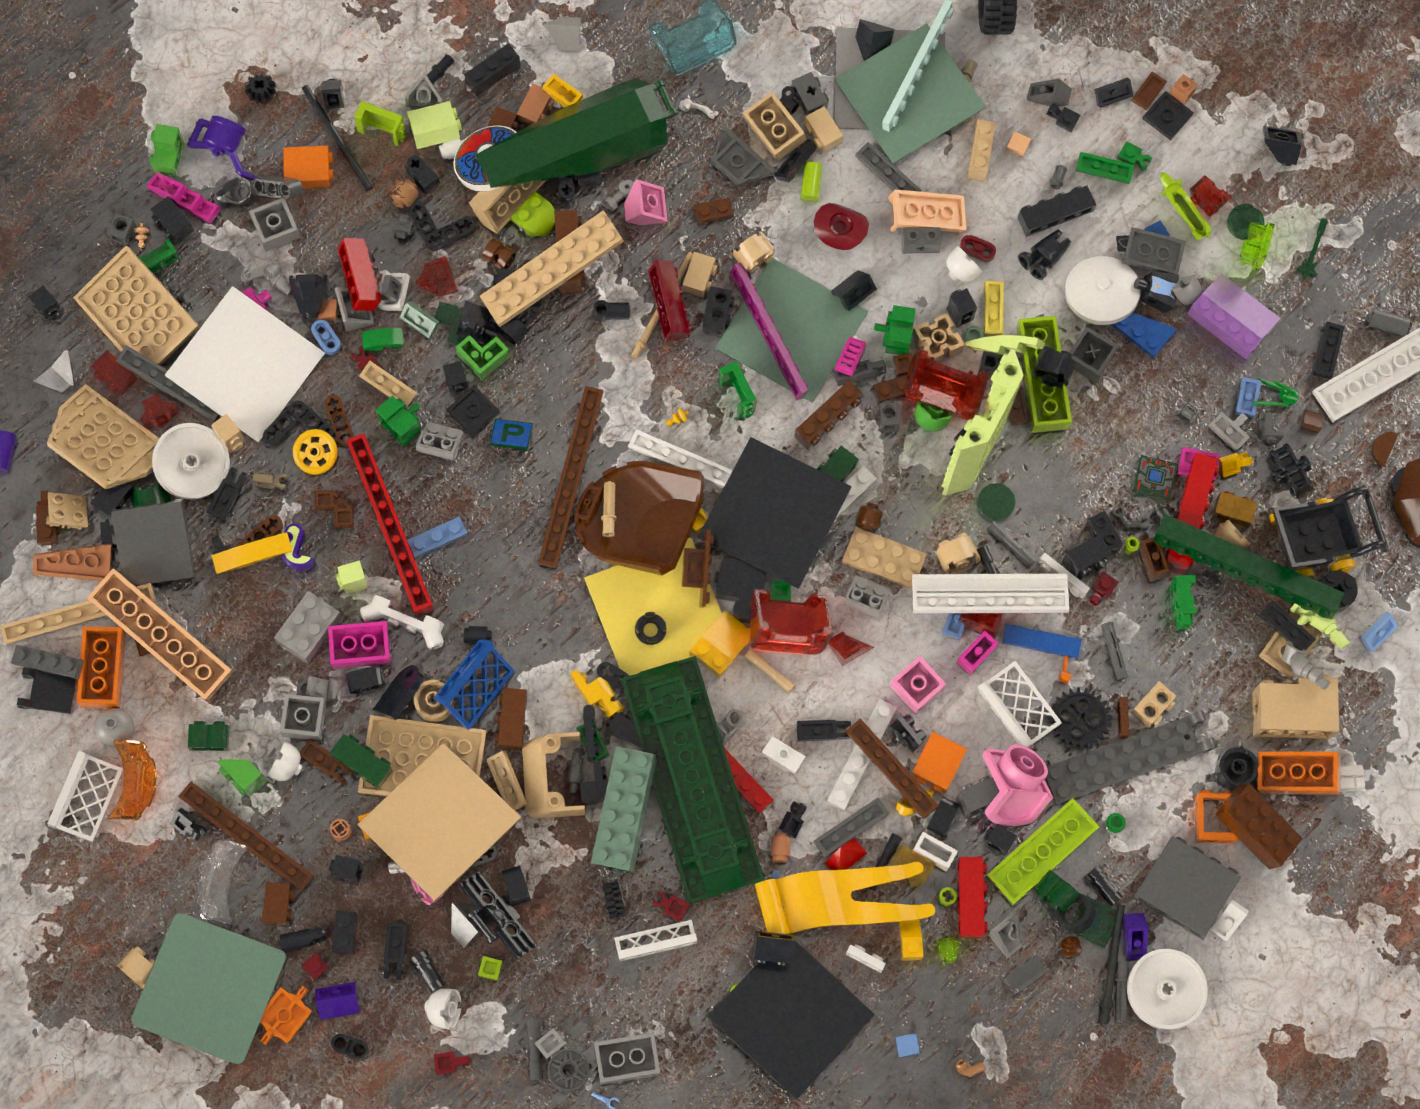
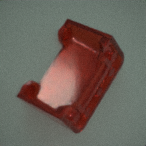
(945, 386)
(790, 625)

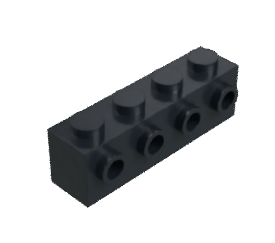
(1056, 210)

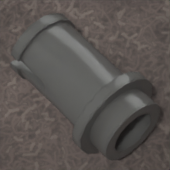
(1056, 181)

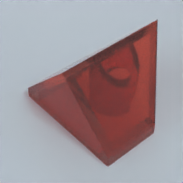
(847, 648)

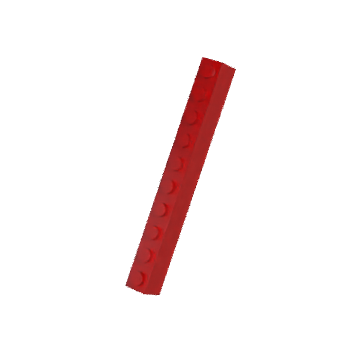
(390, 525)

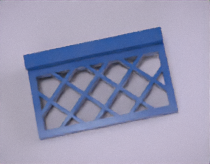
(467, 670)

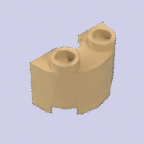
(136, 966)

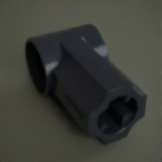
(613, 310)

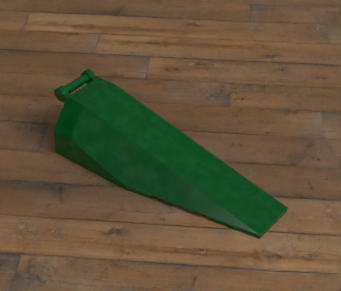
(584, 137)

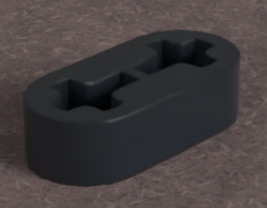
(611, 679)

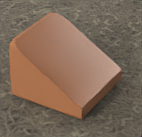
(329, 310)

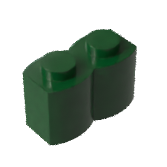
(208, 737)
(1056, 890)

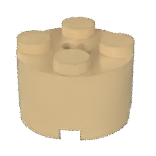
(754, 252)
(957, 554)
(423, 702)

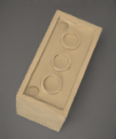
(1296, 709)

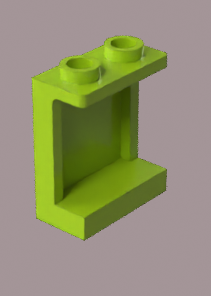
(382, 119)

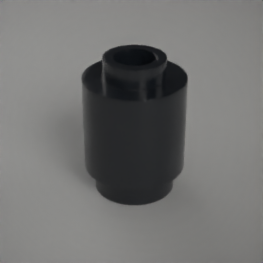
(474, 633)

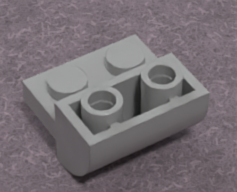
(439, 441)
(866, 596)

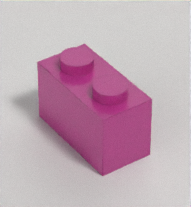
(977, 653)

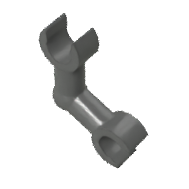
(1129, 525)

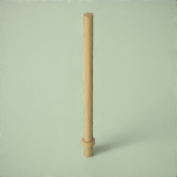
(640, 345)

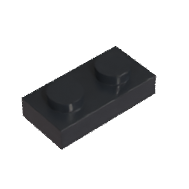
(1113, 92)

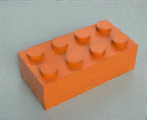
(102, 667)
(1299, 773)

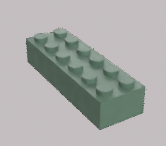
(624, 809)

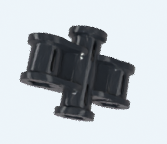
(1290, 470)

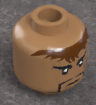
(404, 193)

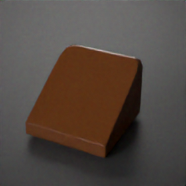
(1312, 421)

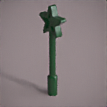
(1308, 266)

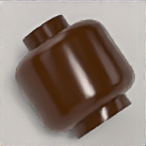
(869, 517)

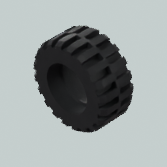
(997, 16)

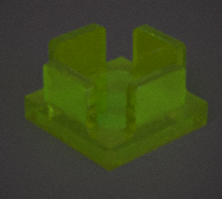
(1257, 244)

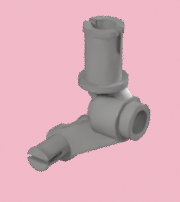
(270, 272)

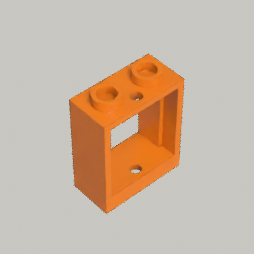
(1210, 837)

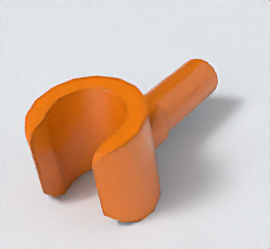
(1065, 676)

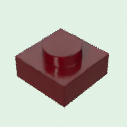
(315, 966)

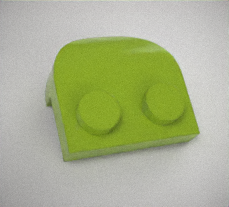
(535, 216)

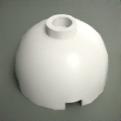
(962, 267)
(285, 763)
(442, 1008)

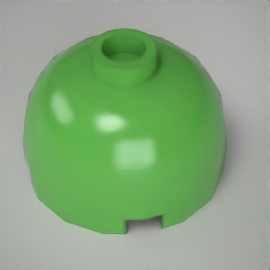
(931, 417)

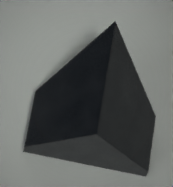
(872, 38)

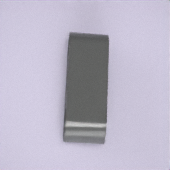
(277, 187)

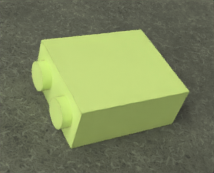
(434, 124)

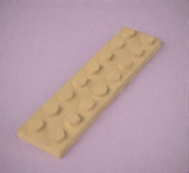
(551, 268)

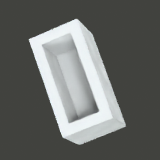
(935, 851)

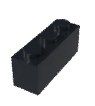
(492, 69)

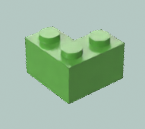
(168, 149)
(482, 360)

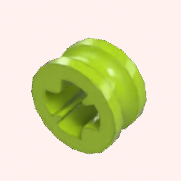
(952, 893)

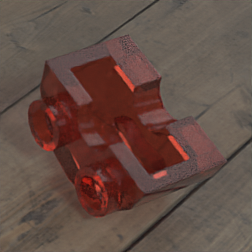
(1208, 196)

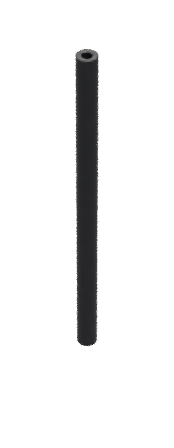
(337, 138)

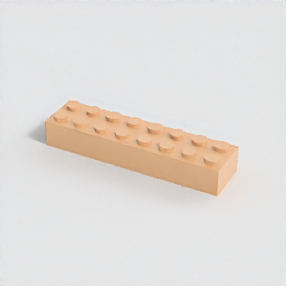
(160, 634)

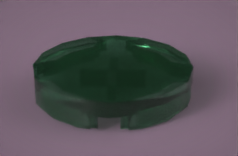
(1240, 219)
(996, 502)

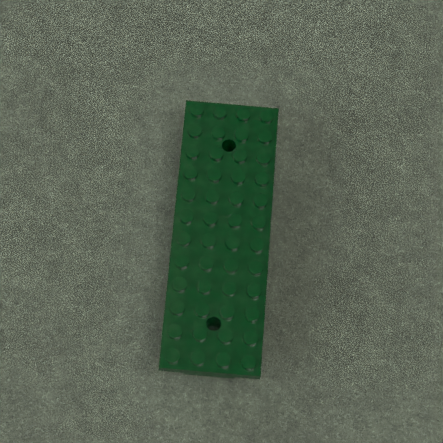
(693, 780)

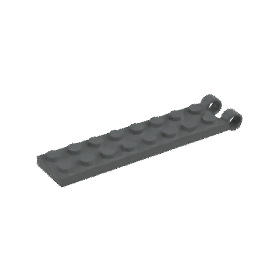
(1126, 759)

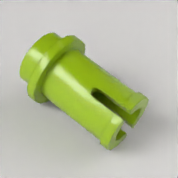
(1131, 545)

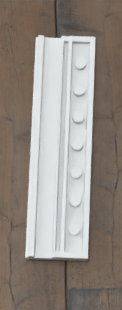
(990, 593)

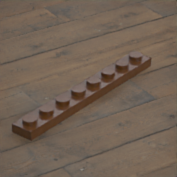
(247, 836)

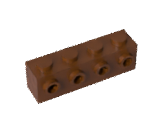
(828, 414)

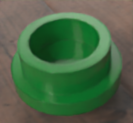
(1115, 823)

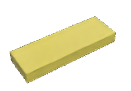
(993, 308)

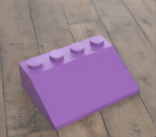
(1233, 316)

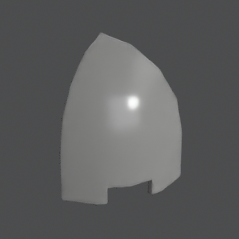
(1187, 290)

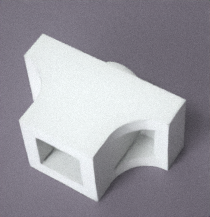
(783, 755)

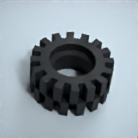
(613, 900)

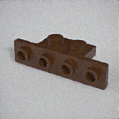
(696, 566)

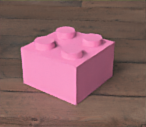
(917, 685)

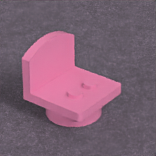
(1021, 785)

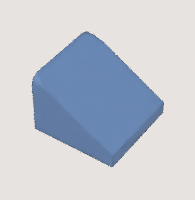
(907, 1045)

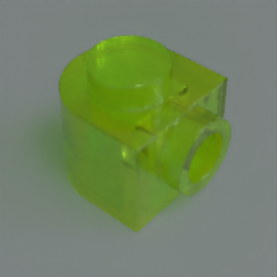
(948, 949)

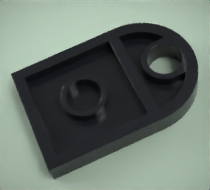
(399, 692)

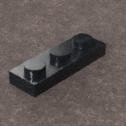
(1328, 350)
(1286, 626)

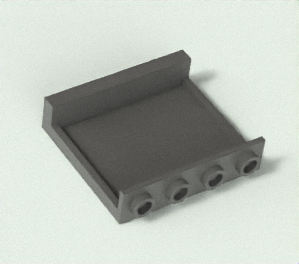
(152, 542)
(1187, 887)

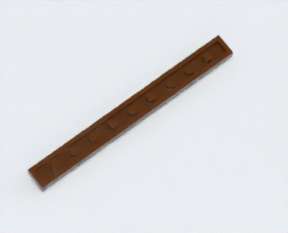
(570, 477)

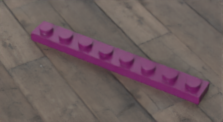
(771, 335)

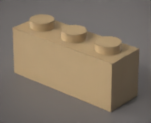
(981, 150)

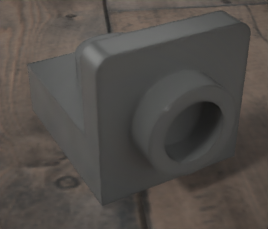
(390, 289)

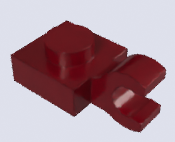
(1104, 587)
(446, 1062)

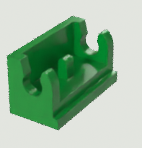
(160, 257)

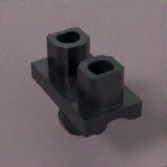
(906, 735)

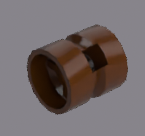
(498, 254)

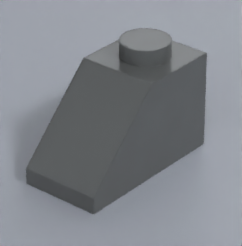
(1049, 93)

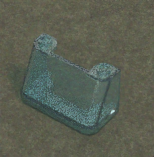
(696, 39)

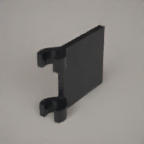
(48, 692)

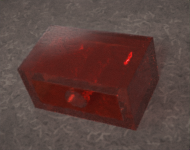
(116, 376)

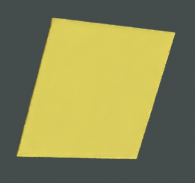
(628, 593)

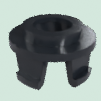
(650, 617)

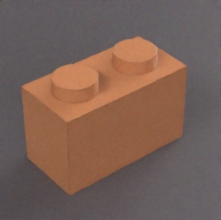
(534, 106)

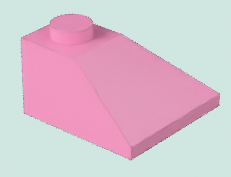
(645, 204)

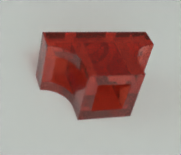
(157, 411)

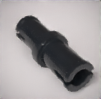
(439, 69)

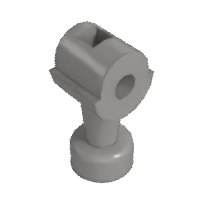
(624, 189)

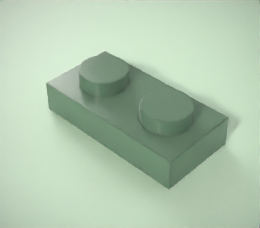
(419, 319)

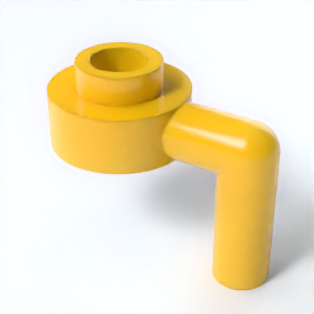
(905, 808)

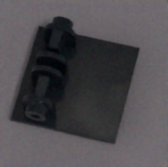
(475, 322)

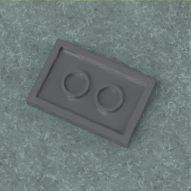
(1153, 251)

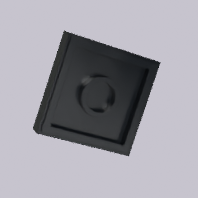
(1168, 115)
(473, 411)

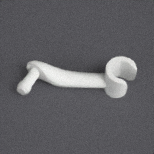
(687, 103)

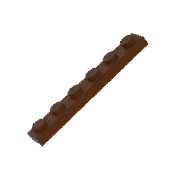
(892, 768)

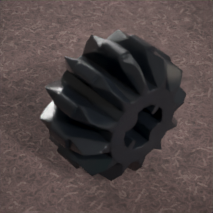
(260, 88)

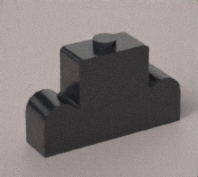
(736, 584)

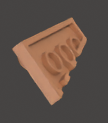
(76, 563)

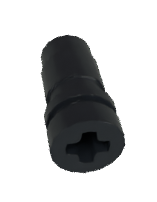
(1106, 888)
(427, 971)

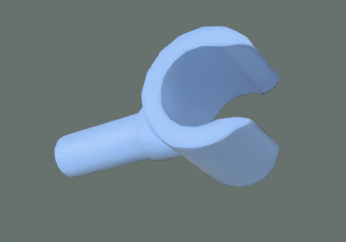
(605, 1099)

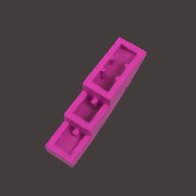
(183, 197)

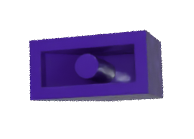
(1135, 935)

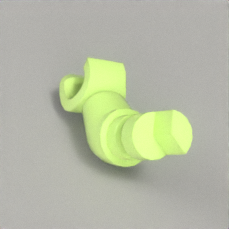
(1325, 625)

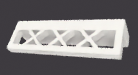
(659, 946)

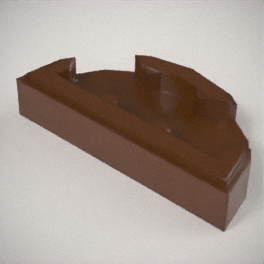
(1382, 447)

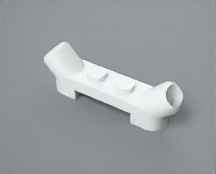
(381, 608)

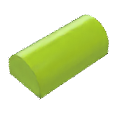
(811, 181)

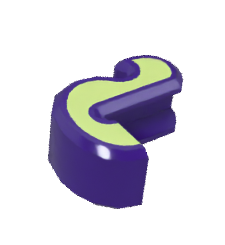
(293, 559)

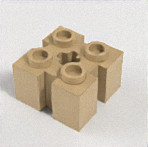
(941, 330)

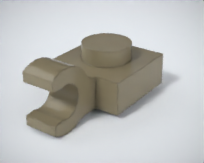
(265, 479)

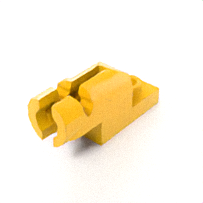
(597, 693)

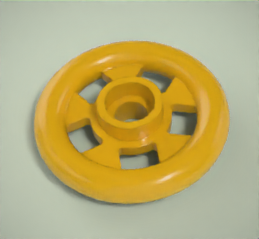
(330, 457)

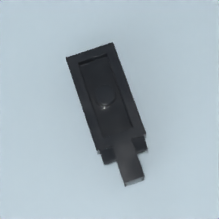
(795, 161)

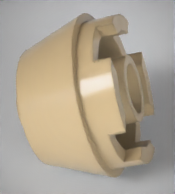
(1230, 533)

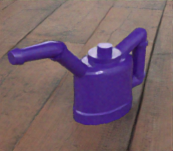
(220, 138)

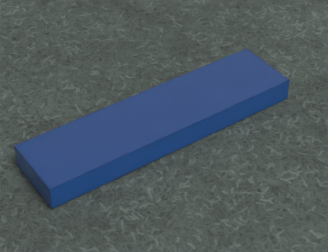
(1041, 641)

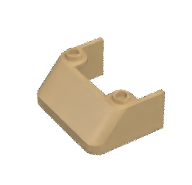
(540, 801)

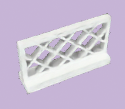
(1003, 711)
(69, 789)

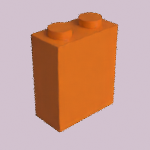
(309, 165)
(938, 763)

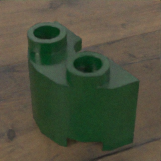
(149, 496)

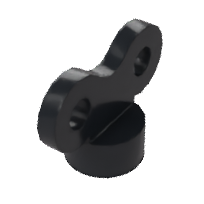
(787, 100)

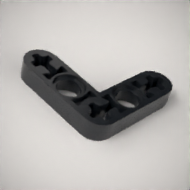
(435, 233)
(299, 418)

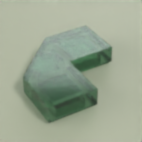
(450, 315)

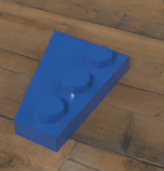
(1145, 332)

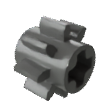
(403, 226)

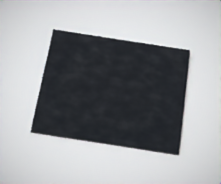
(775, 512)
(791, 1019)

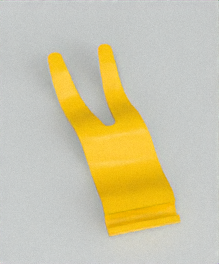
(825, 899)

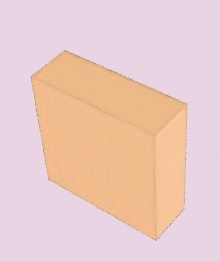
(1018, 143)

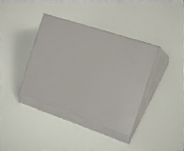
(352, 319)

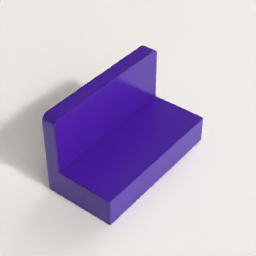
(337, 1001)

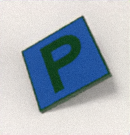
(511, 434)

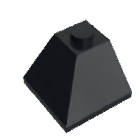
(1283, 144)

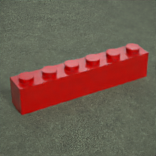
(1194, 501)

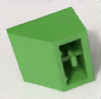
(244, 774)

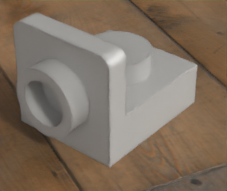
(322, 688)
(551, 1043)

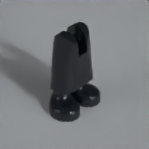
(1047, 248)

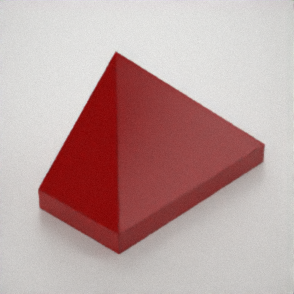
(846, 856)

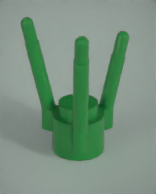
(1286, 394)

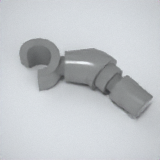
(1303, 667)

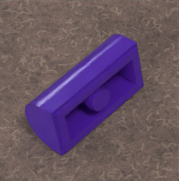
(7, 446)

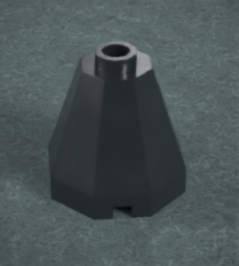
(309, 292)

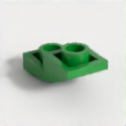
(380, 338)

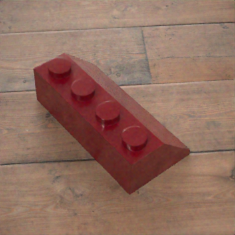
(668, 300)

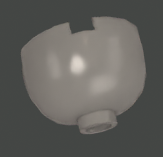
(113, 725)

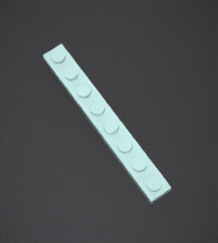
(921, 59)

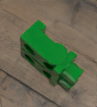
(1182, 601)

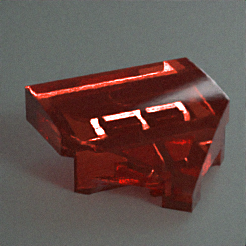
(437, 278)

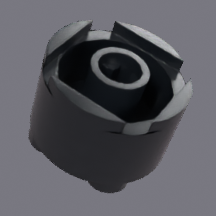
(1054, 367)
(1345, 583)
(1235, 758)

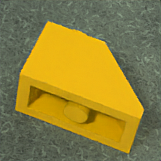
(911, 940)

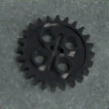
(1095, 709)

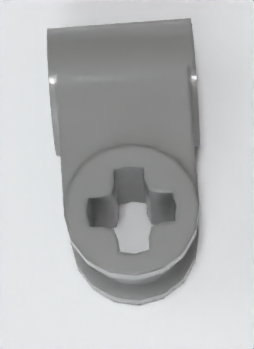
(728, 726)

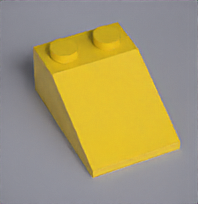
(721, 644)

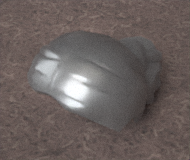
(234, 191)

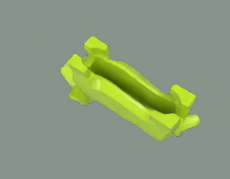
(1185, 206)

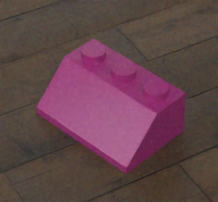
(359, 645)

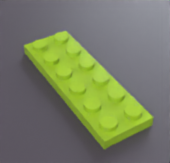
(1042, 851)

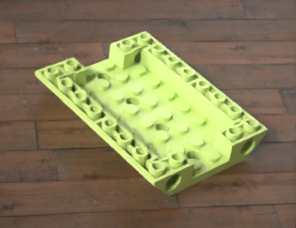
(970, 456)

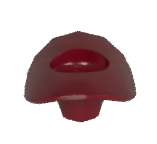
(840, 226)

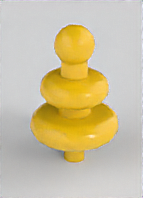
(676, 418)

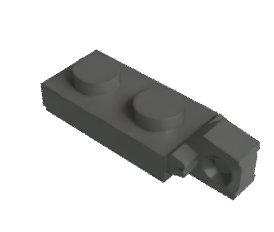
(863, 371)

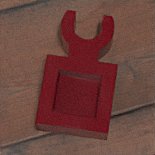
(364, 360)
(673, 907)

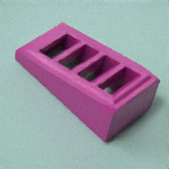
(857, 351)

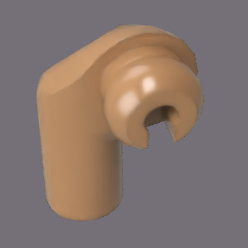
(969, 1070)

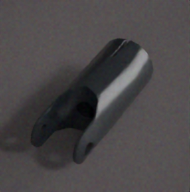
(301, 939)

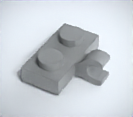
(1229, 430)

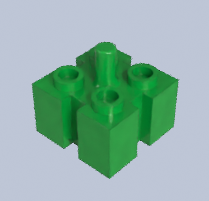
(897, 330)
(398, 421)

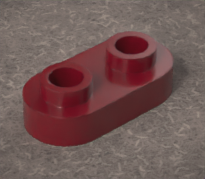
(978, 247)

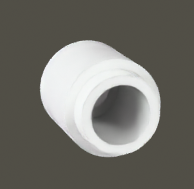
(449, 148)

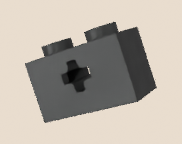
(806, 87)
(921, 240)

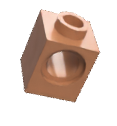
(1183, 89)

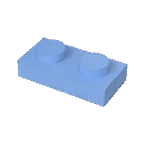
(1379, 632)

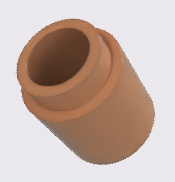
(780, 848)

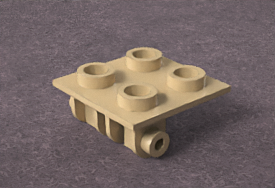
(67, 510)

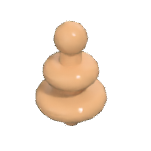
(141, 237)

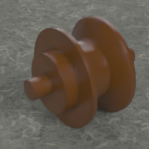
(1070, 946)

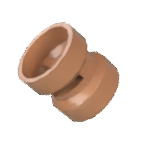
(343, 832)

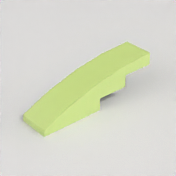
(1002, 343)

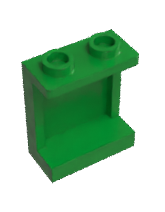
(733, 374)

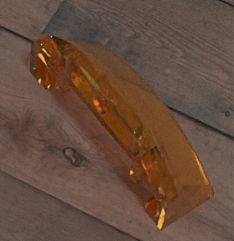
(139, 780)

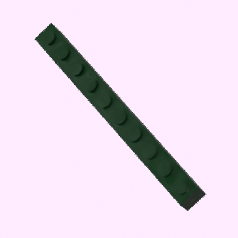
(1248, 567)

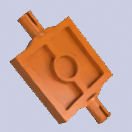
(285, 1015)

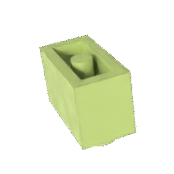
(351, 577)

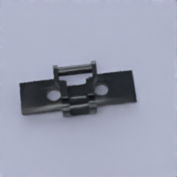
(501, 912)

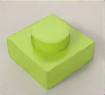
(490, 968)

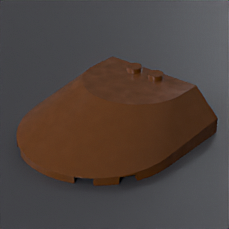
(653, 514)

